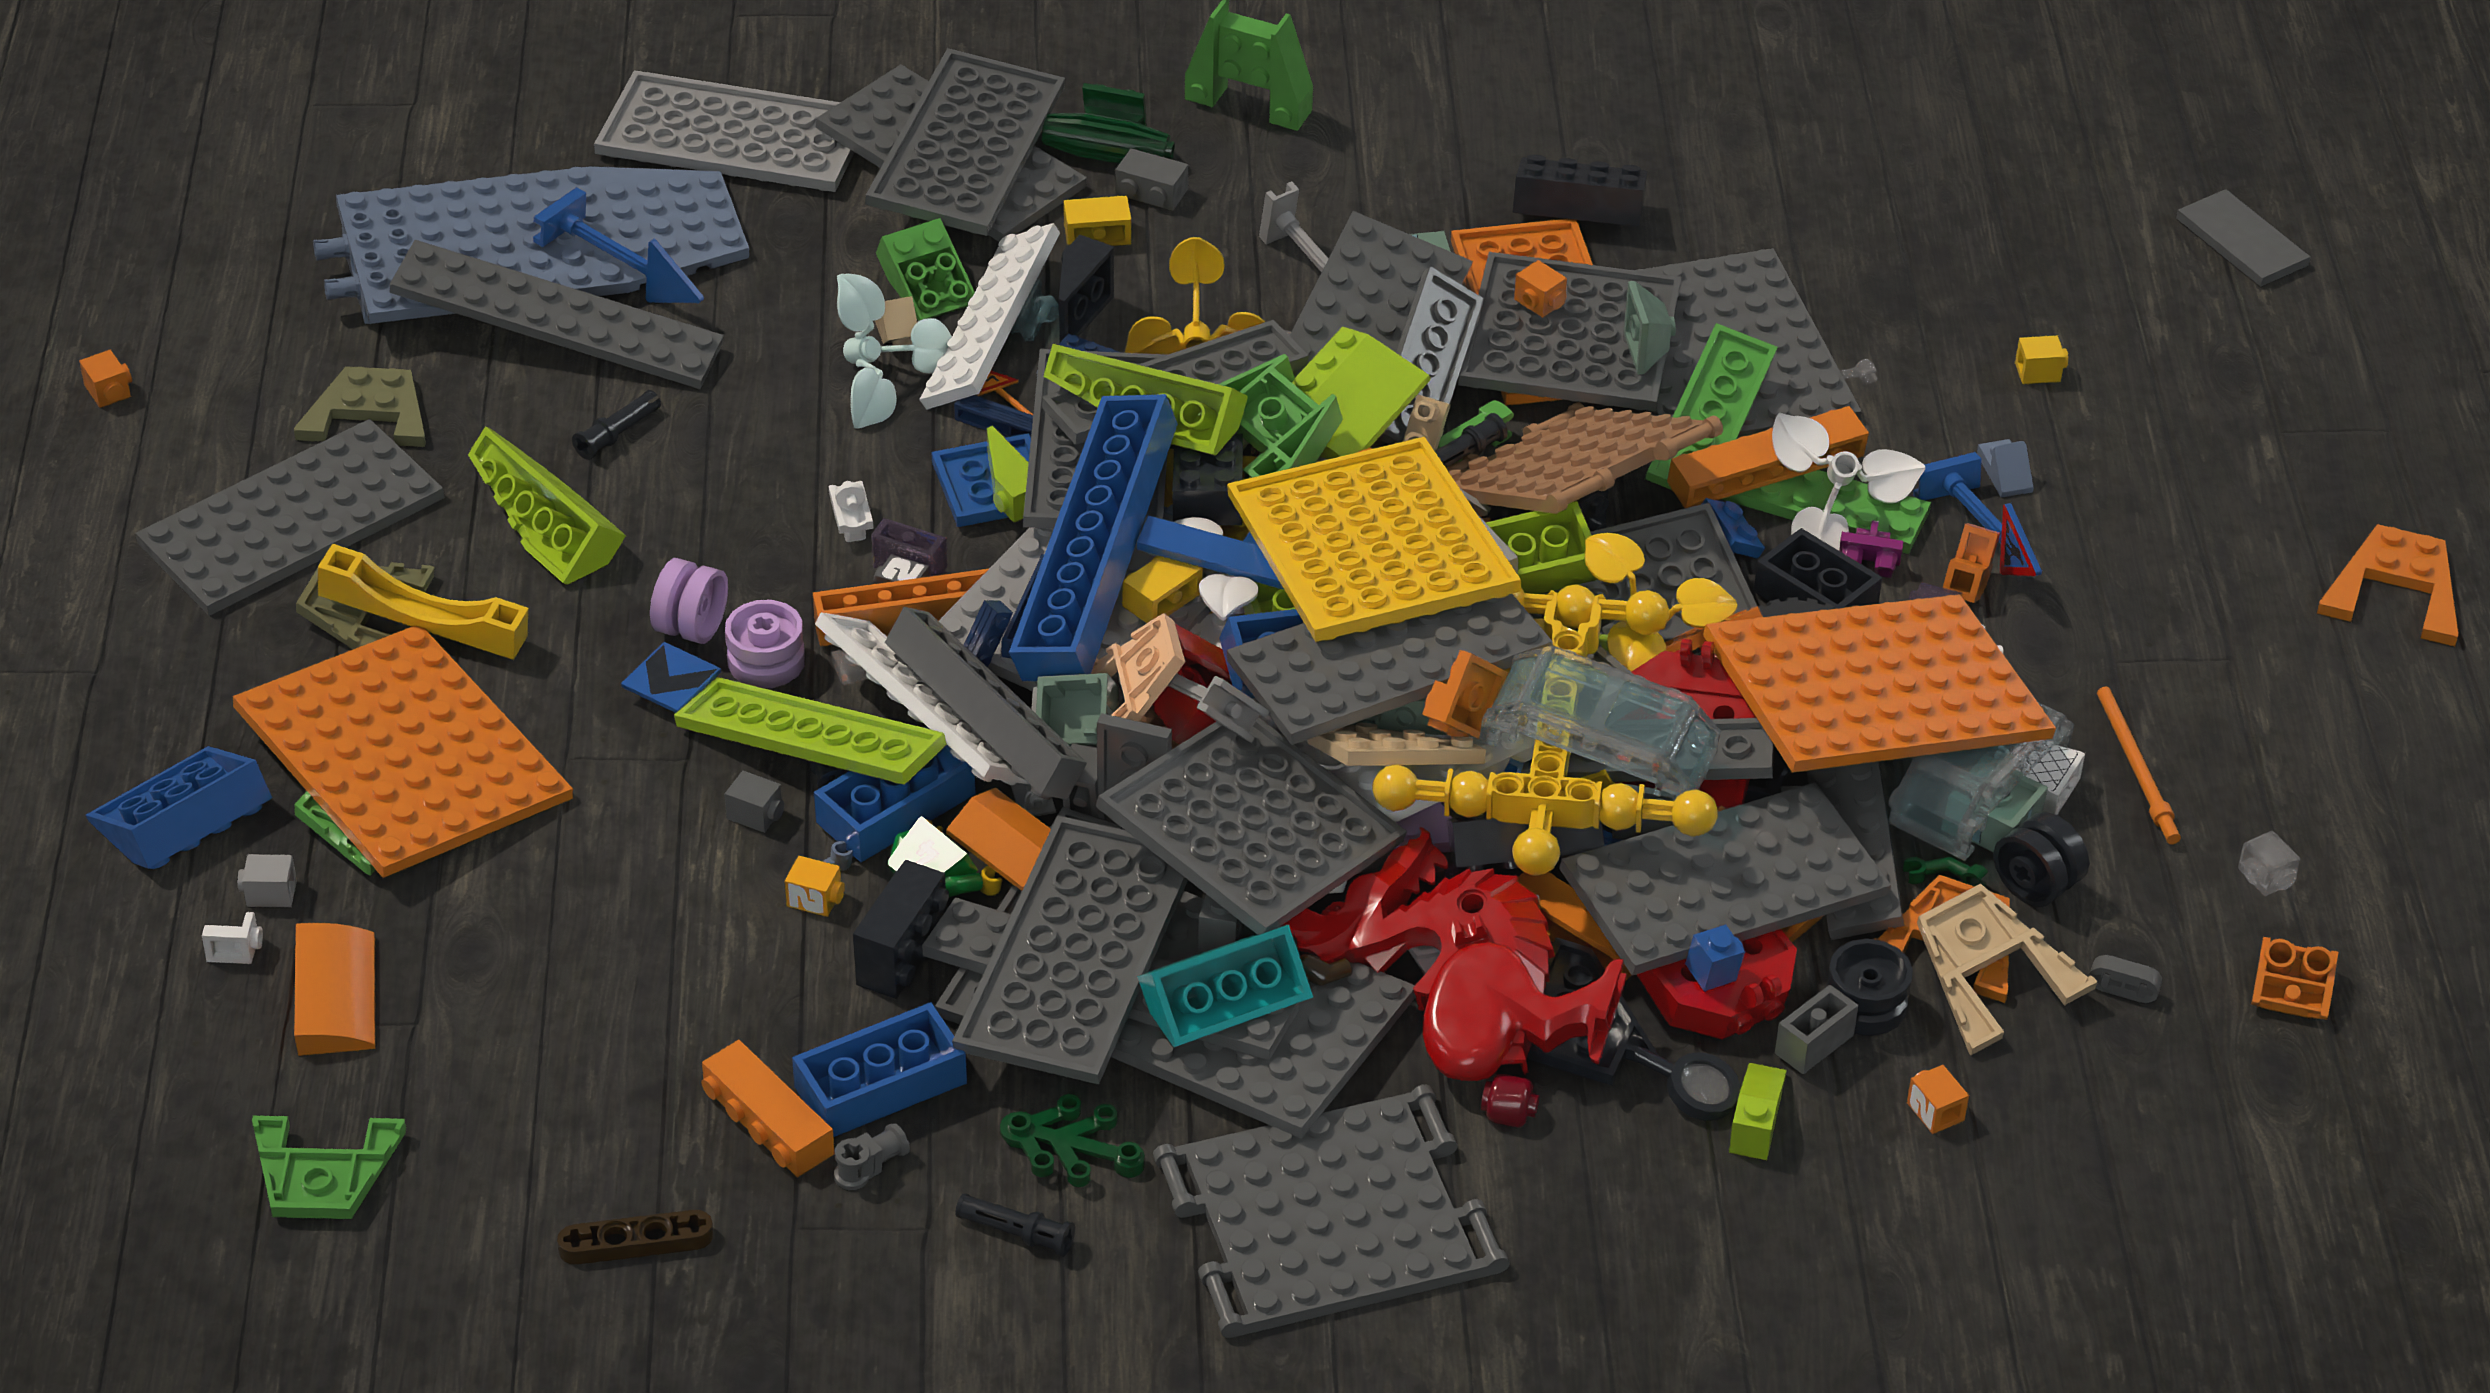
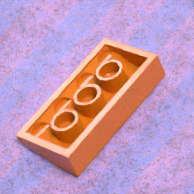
(334, 988)

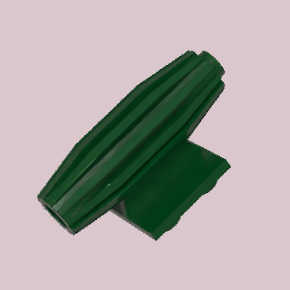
(1108, 128)

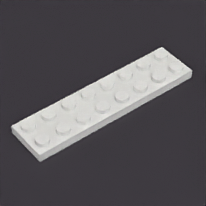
(990, 316)
(866, 648)

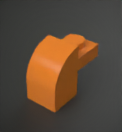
(1972, 563)

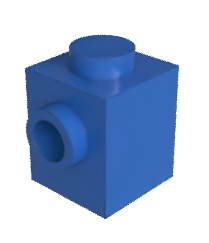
(1715, 957)

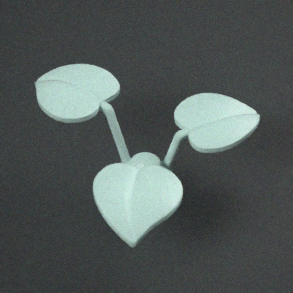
(858, 306)

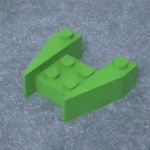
(1255, 55)
(1282, 419)

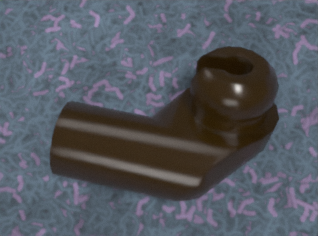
(1321, 972)

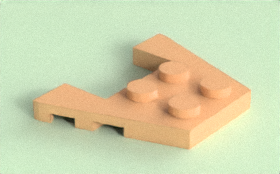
(1143, 665)

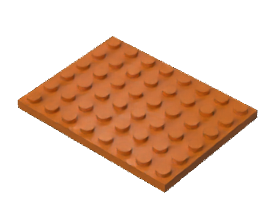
(1877, 682)
(402, 749)

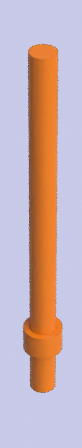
(2159, 809)

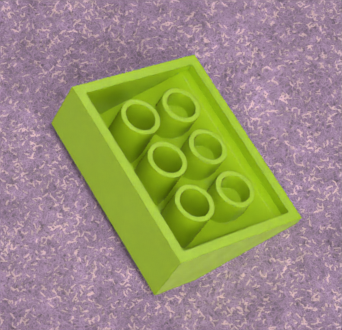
(1369, 386)

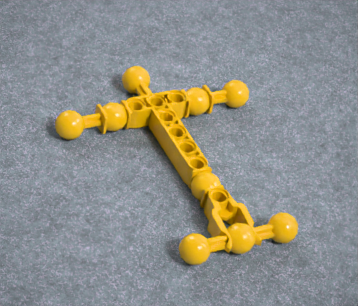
(1547, 794)

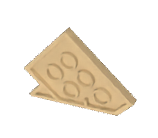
(1369, 746)

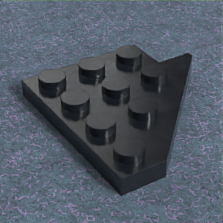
(1569, 971)

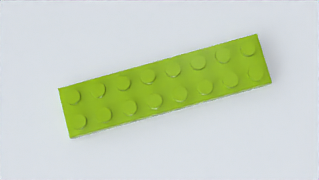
(811, 730)

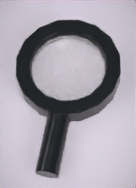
(1696, 1083)

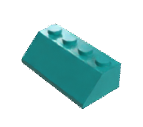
(1226, 986)

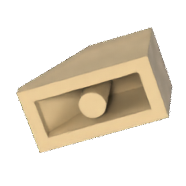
(897, 321)

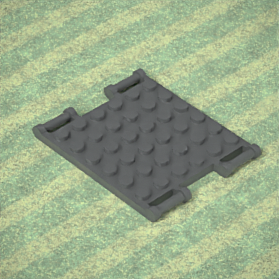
(1331, 1215)

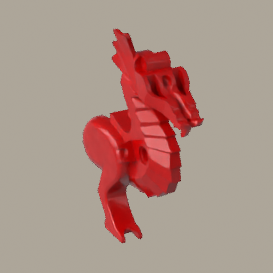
(1492, 967)

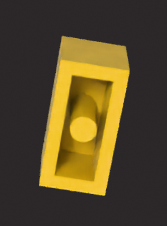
(1099, 219)
(1160, 587)

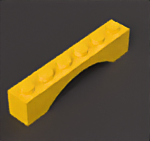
(360, 583)

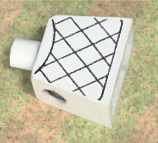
(2060, 773)

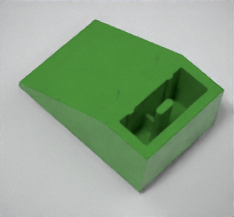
(925, 266)

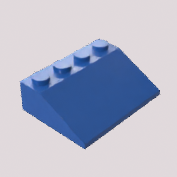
(182, 806)

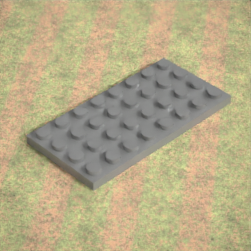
(724, 131)

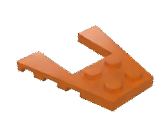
(2403, 561)

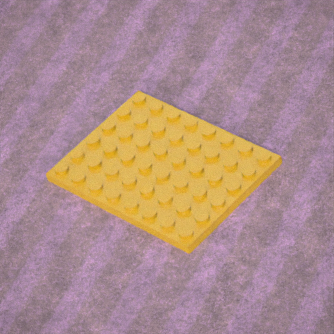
(1372, 539)

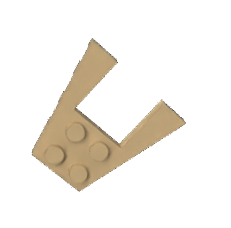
(1973, 934)

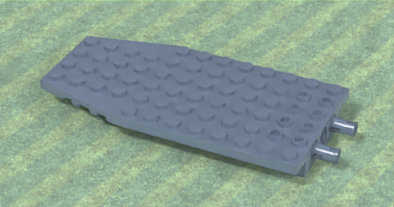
(495, 223)

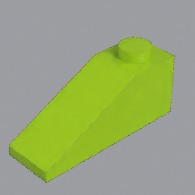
(1008, 475)
(1757, 1111)

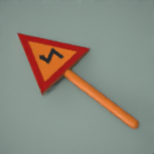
(997, 381)

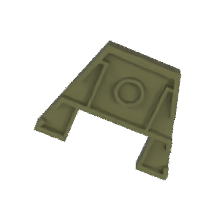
(366, 395)
(347, 622)

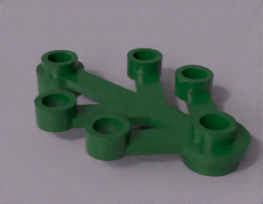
(1024, 1131)

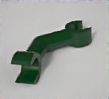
(1920, 869)

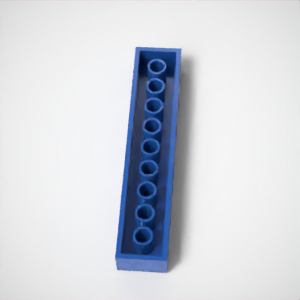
(1094, 537)

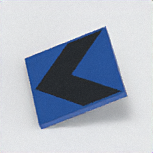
(670, 677)

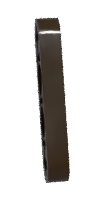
(635, 1230)

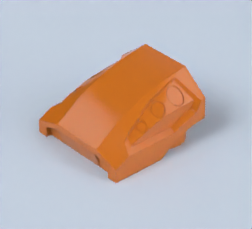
(2295, 979)

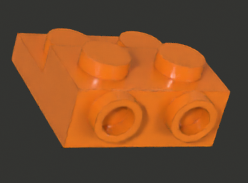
(1463, 701)

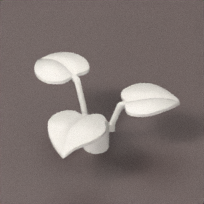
(1803, 440)
(1219, 591)

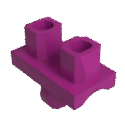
(1874, 547)

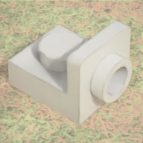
(232, 943)

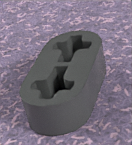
(2126, 978)

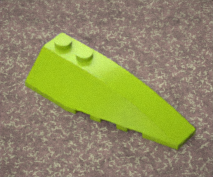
(1204, 410)
(549, 516)

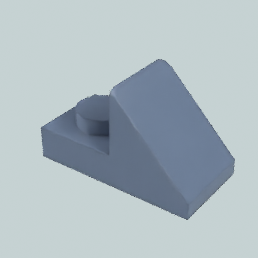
(2007, 466)

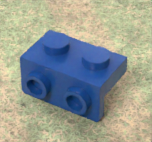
(1739, 534)

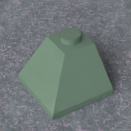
(1646, 327)

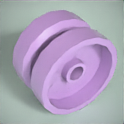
(689, 600)
(765, 643)

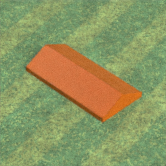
(1000, 835)

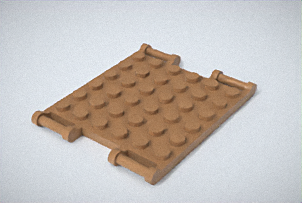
(1575, 456)

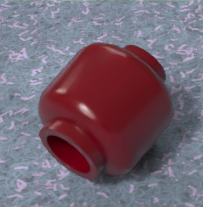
(1509, 1100)

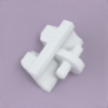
(851, 510)

